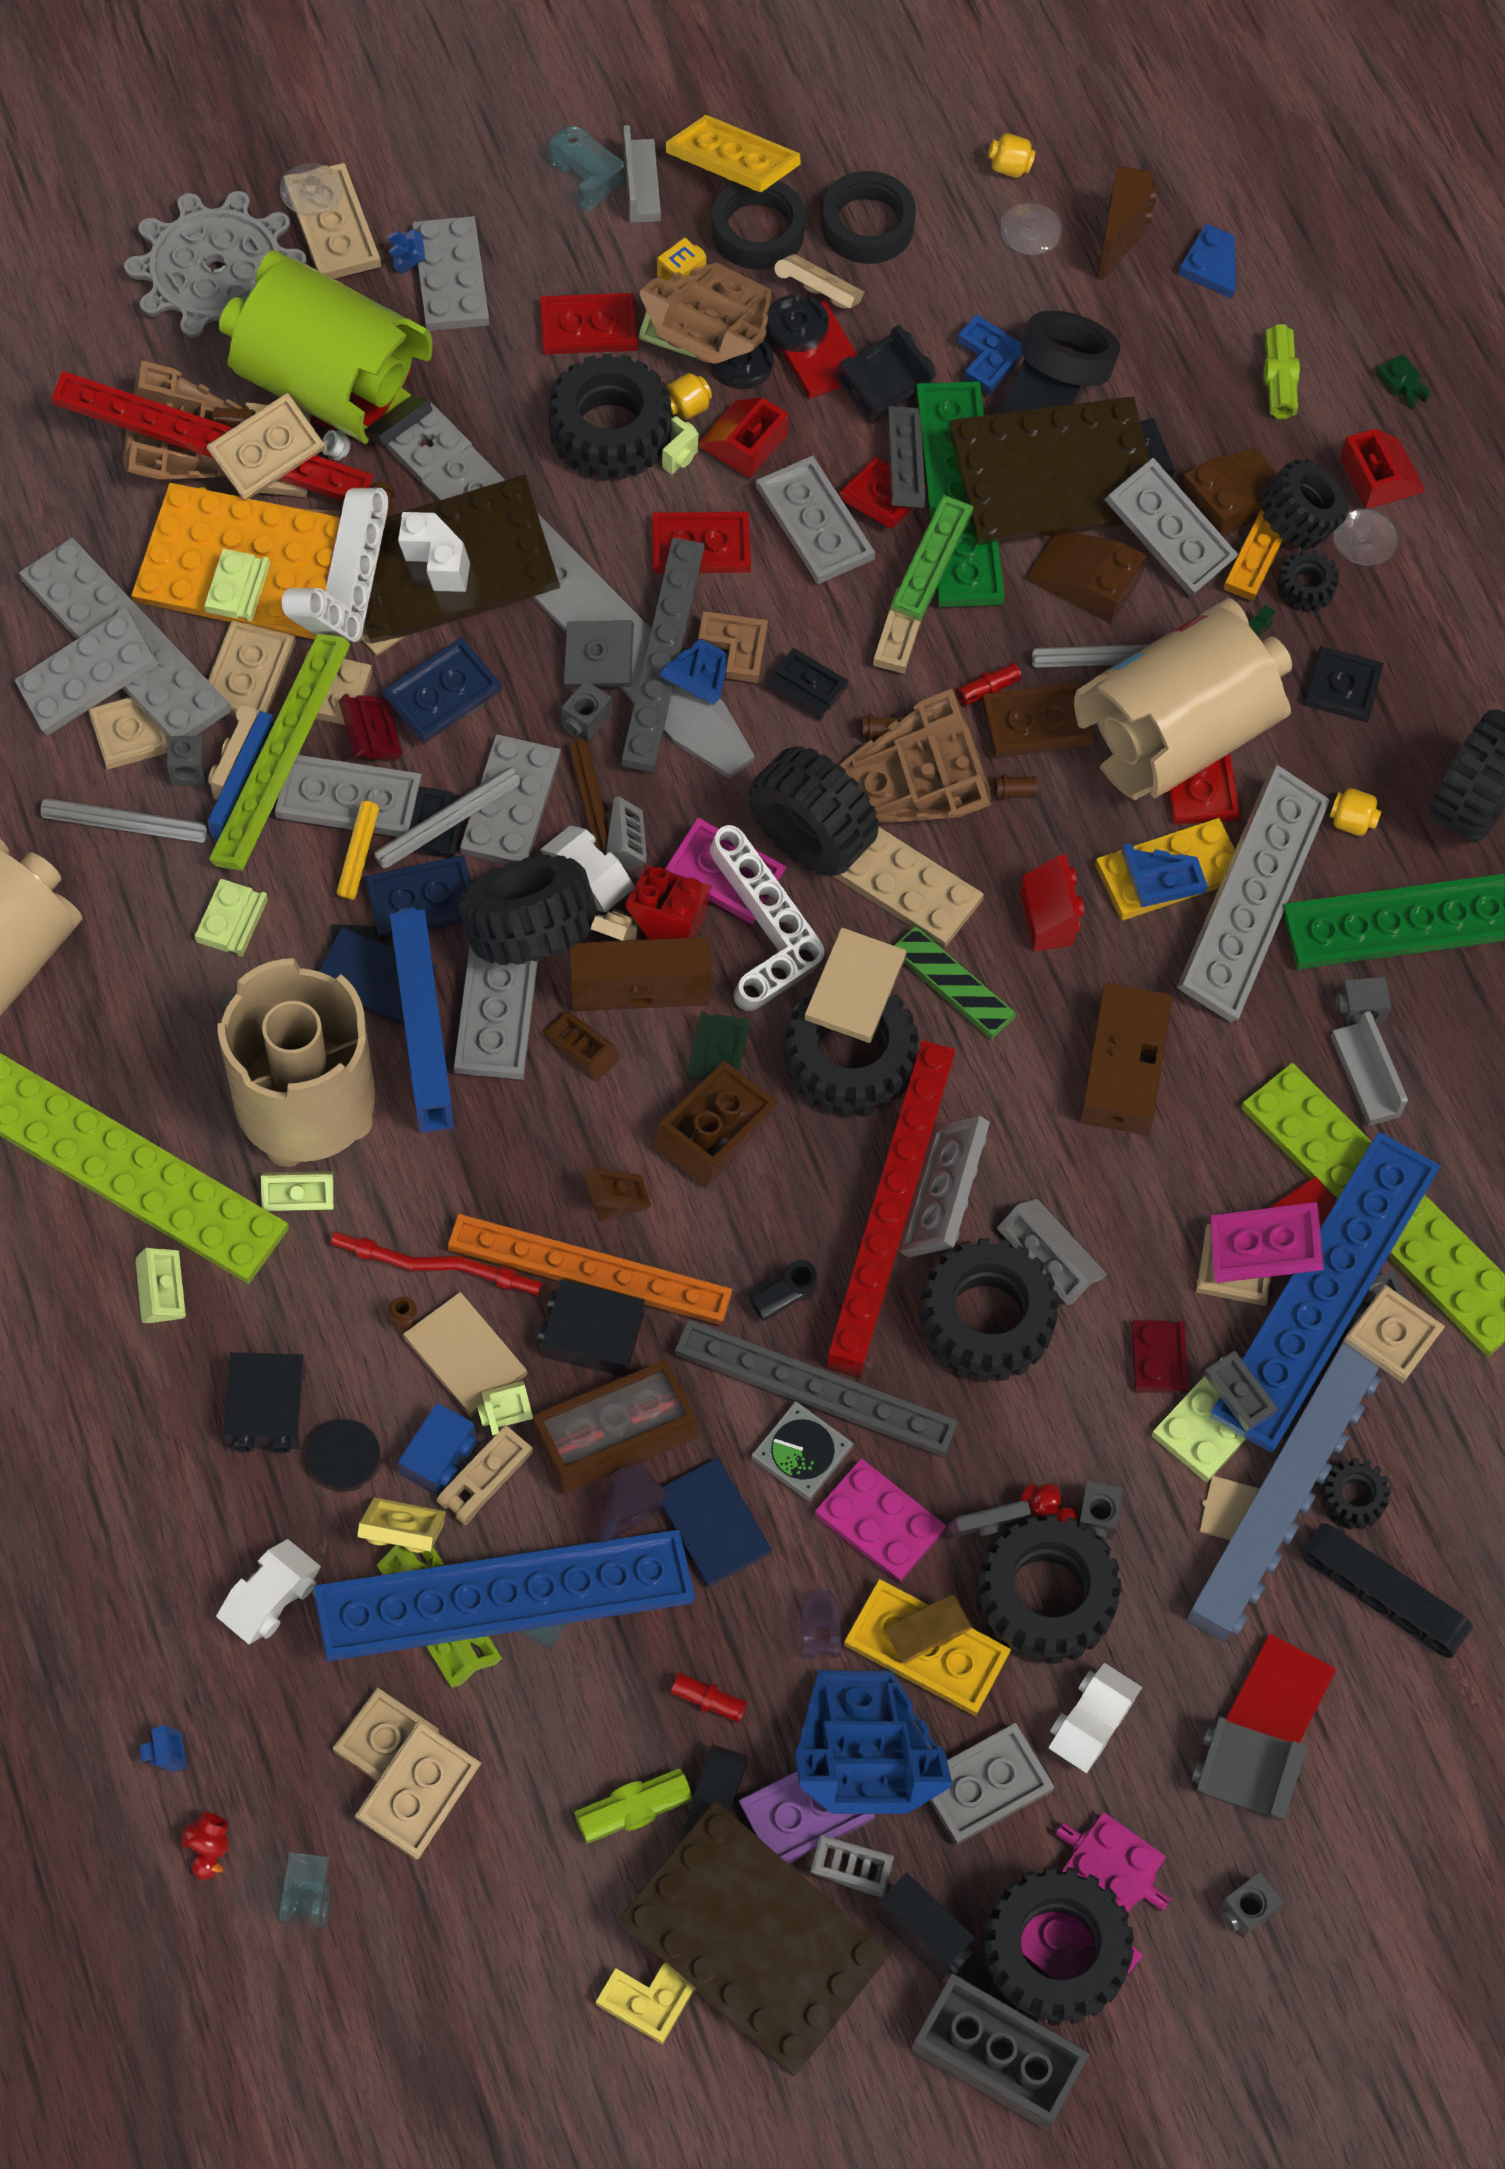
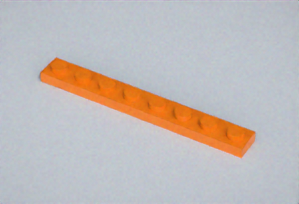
(588, 1267)

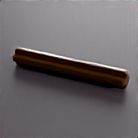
(589, 793)

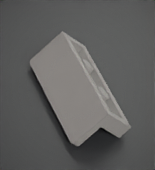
(641, 178)
(1370, 1070)
(1048, 1240)

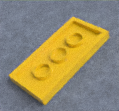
(733, 153)
(1205, 841)
(956, 1672)

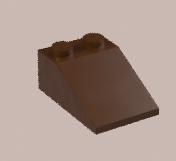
(1126, 215)
(1229, 489)
(1089, 572)
(713, 1123)

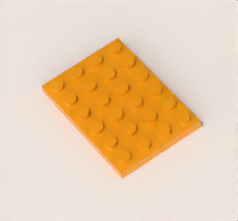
(201, 523)

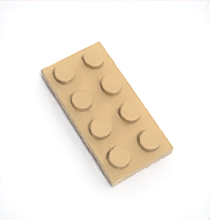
(340, 237)
(912, 888)

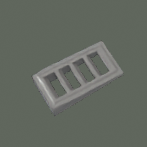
(628, 848)
(882, 1860)

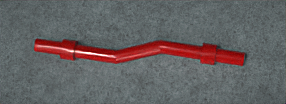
(368, 1250)

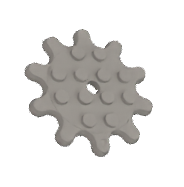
(194, 241)

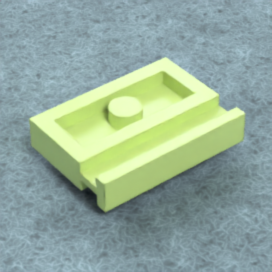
(237, 585)
(231, 917)

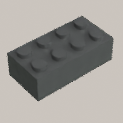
(1000, 2052)

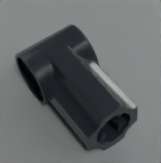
(782, 1292)

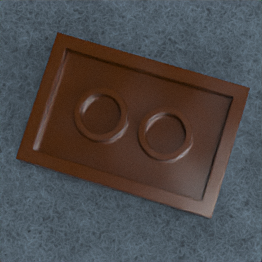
(1034, 720)

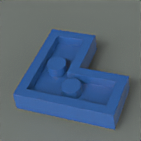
(995, 350)

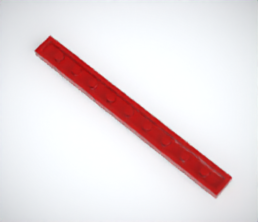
(190, 431)

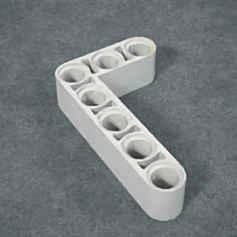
(345, 601)
(769, 918)

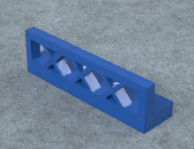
(240, 773)

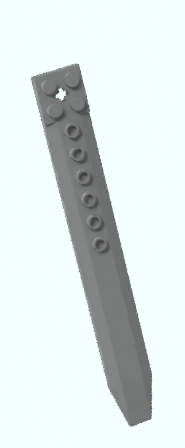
(457, 468)

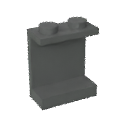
(1249, 1768)

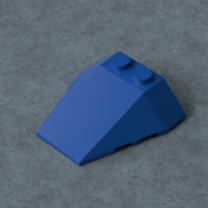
(867, 1747)

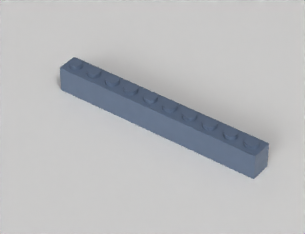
(1285, 1494)

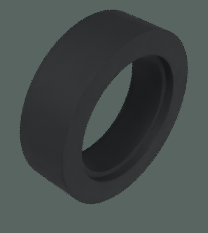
(868, 186)
(758, 254)
(1065, 364)

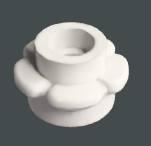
(336, 445)

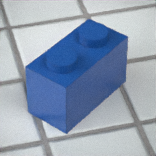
(438, 1449)

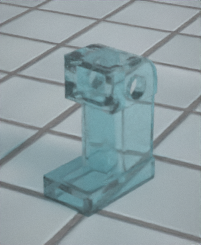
(589, 161)
(306, 1890)

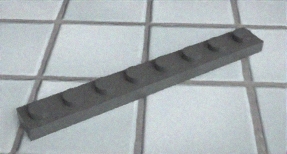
(663, 647)
(816, 1388)

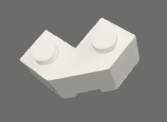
(430, 540)
(605, 872)
(255, 1605)
(1095, 1717)

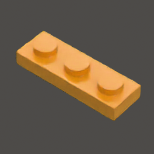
(1254, 560)

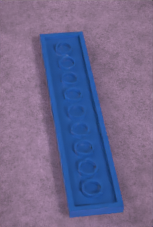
(1321, 1303)
(502, 1595)

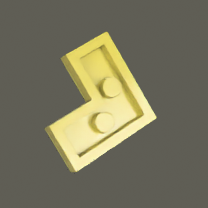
(645, 2008)

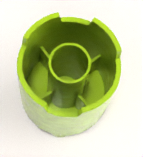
(321, 343)

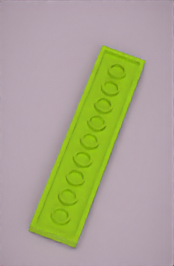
(135, 1174)
(1430, 1247)

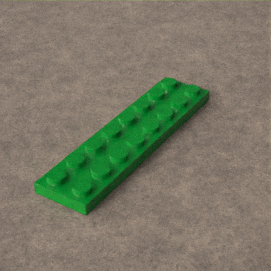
(974, 569)
(1396, 921)

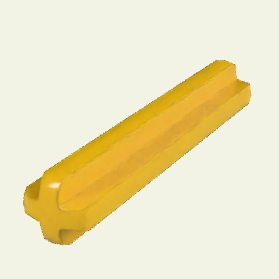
(357, 850)

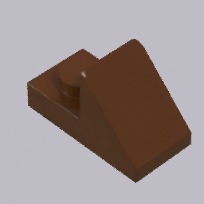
(616, 1193)

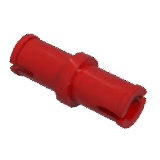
(988, 684)
(708, 1697)

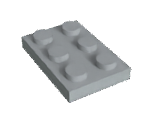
(990, 1784)

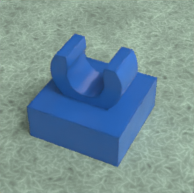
(406, 249)
(165, 1750)

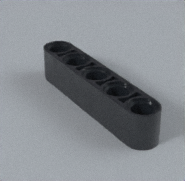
(1386, 1590)
(718, 1782)

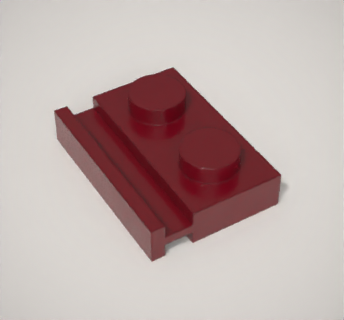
(370, 727)
(1159, 1356)

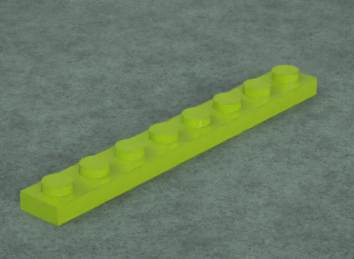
(279, 752)

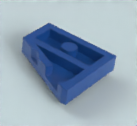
(1212, 261)
(699, 670)
(1163, 876)

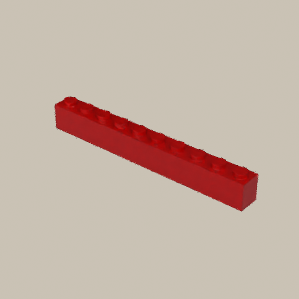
(890, 1210)

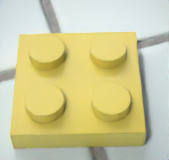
(401, 1525)

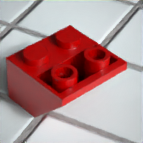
(747, 434)
(1379, 468)
(668, 904)
(1051, 904)

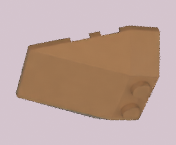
(708, 311)
(161, 459)
(923, 765)

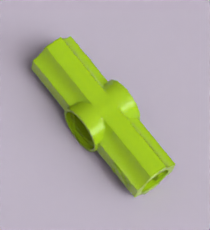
(1281, 371)
(633, 1806)

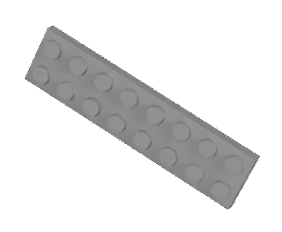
(85, 597)
(1253, 894)

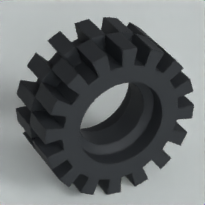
(1303, 595)
(1364, 1475)

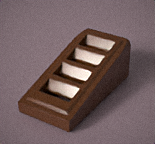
(597, 1059)

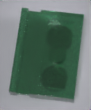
(717, 1040)

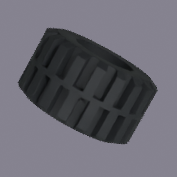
(1304, 503)

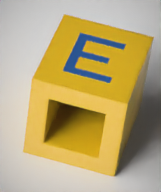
(681, 259)

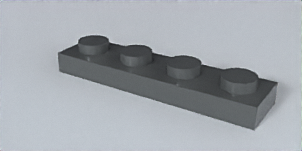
(905, 457)

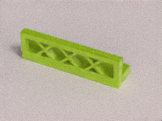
(454, 1658)

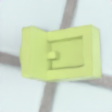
(681, 448)
(505, 1406)

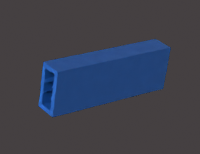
(421, 1020)

